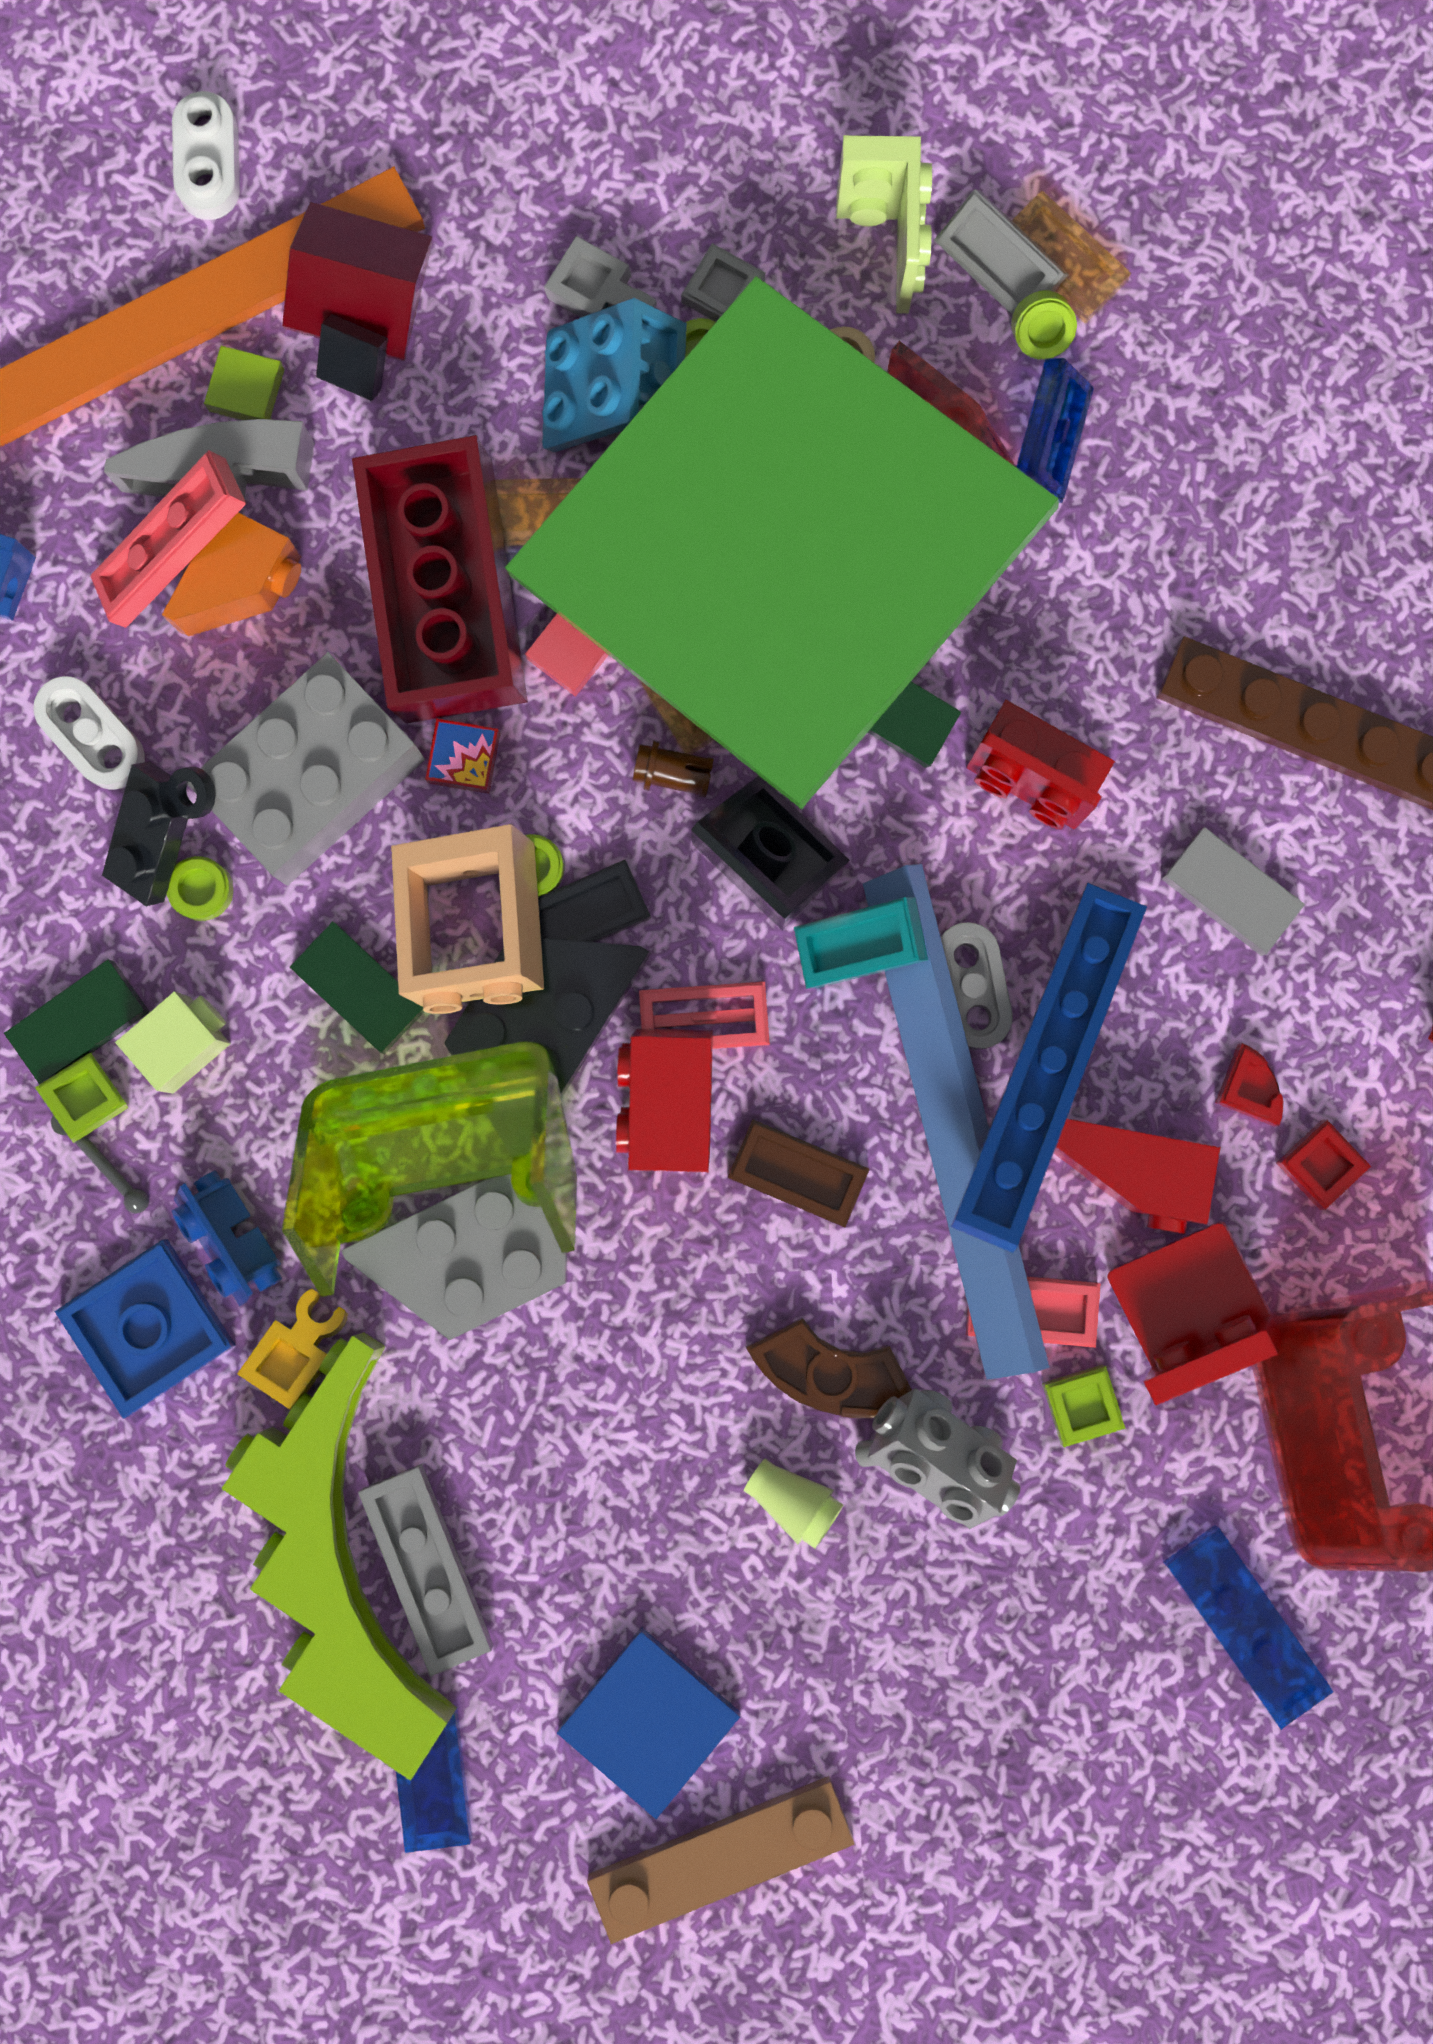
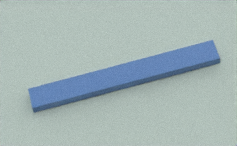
(955, 1134)

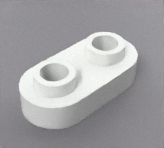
(203, 151)
(91, 735)

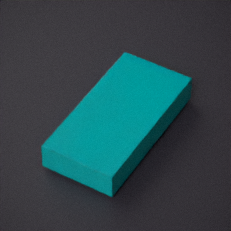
(861, 943)

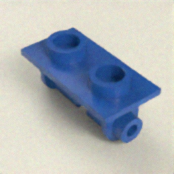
(234, 1260)

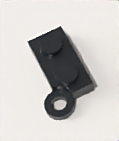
(153, 827)

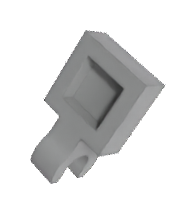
(591, 280)

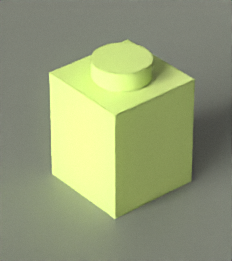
(175, 1041)

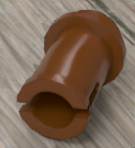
(672, 770)

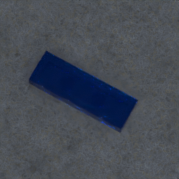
(1248, 1627)

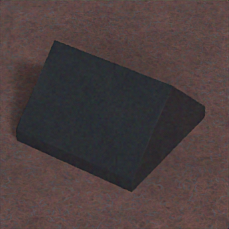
(768, 850)

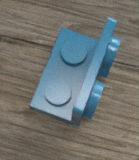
(606, 370)

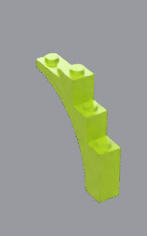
(349, 1667)

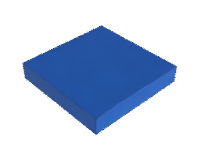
(145, 1328)
(648, 1723)

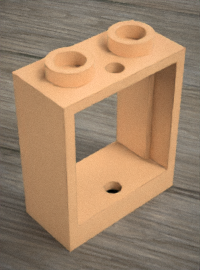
(454, 859)

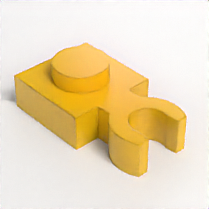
(289, 1360)

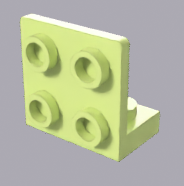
(887, 181)

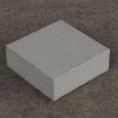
(718, 282)

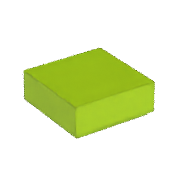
(243, 385)
(81, 1097)
(1083, 1405)

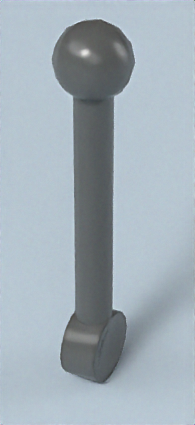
(134, 1199)

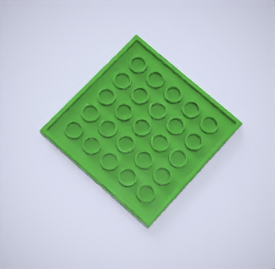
(781, 540)

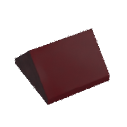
(356, 272)

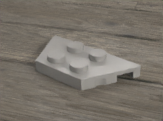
(465, 1257)

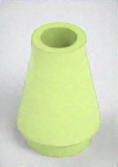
(794, 1502)

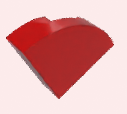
(1251, 1087)

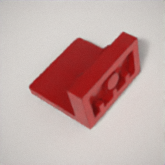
(1040, 767)
(1195, 1312)

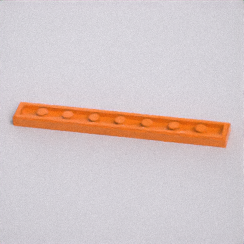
(174, 316)

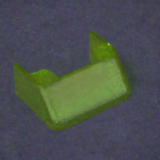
(424, 1131)

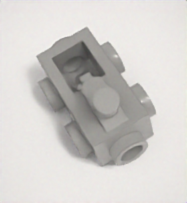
(942, 1457)

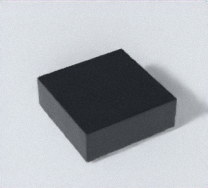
(351, 357)

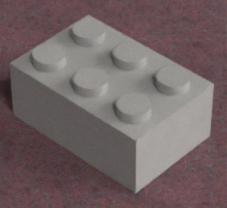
(308, 769)

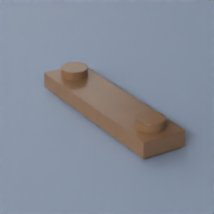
(720, 1859)

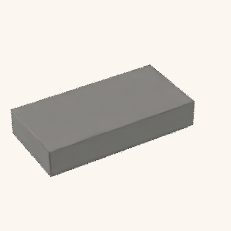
(998, 252)
(1233, 891)

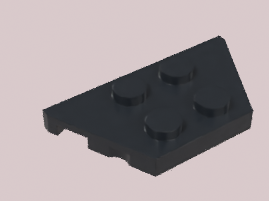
(566, 1017)

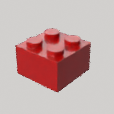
(668, 1101)

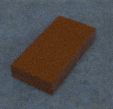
(798, 1173)

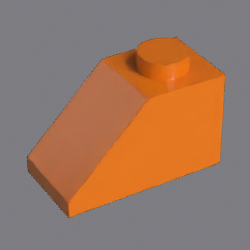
(234, 577)

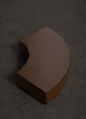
(828, 1377)

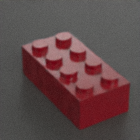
(439, 580)

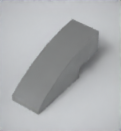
(256, 451)

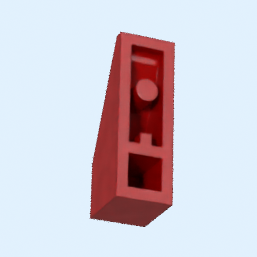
(1144, 1171)

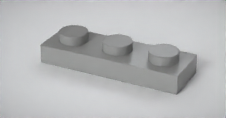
(426, 1570)

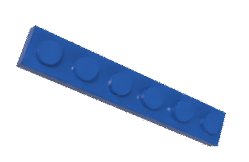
(1049, 1069)

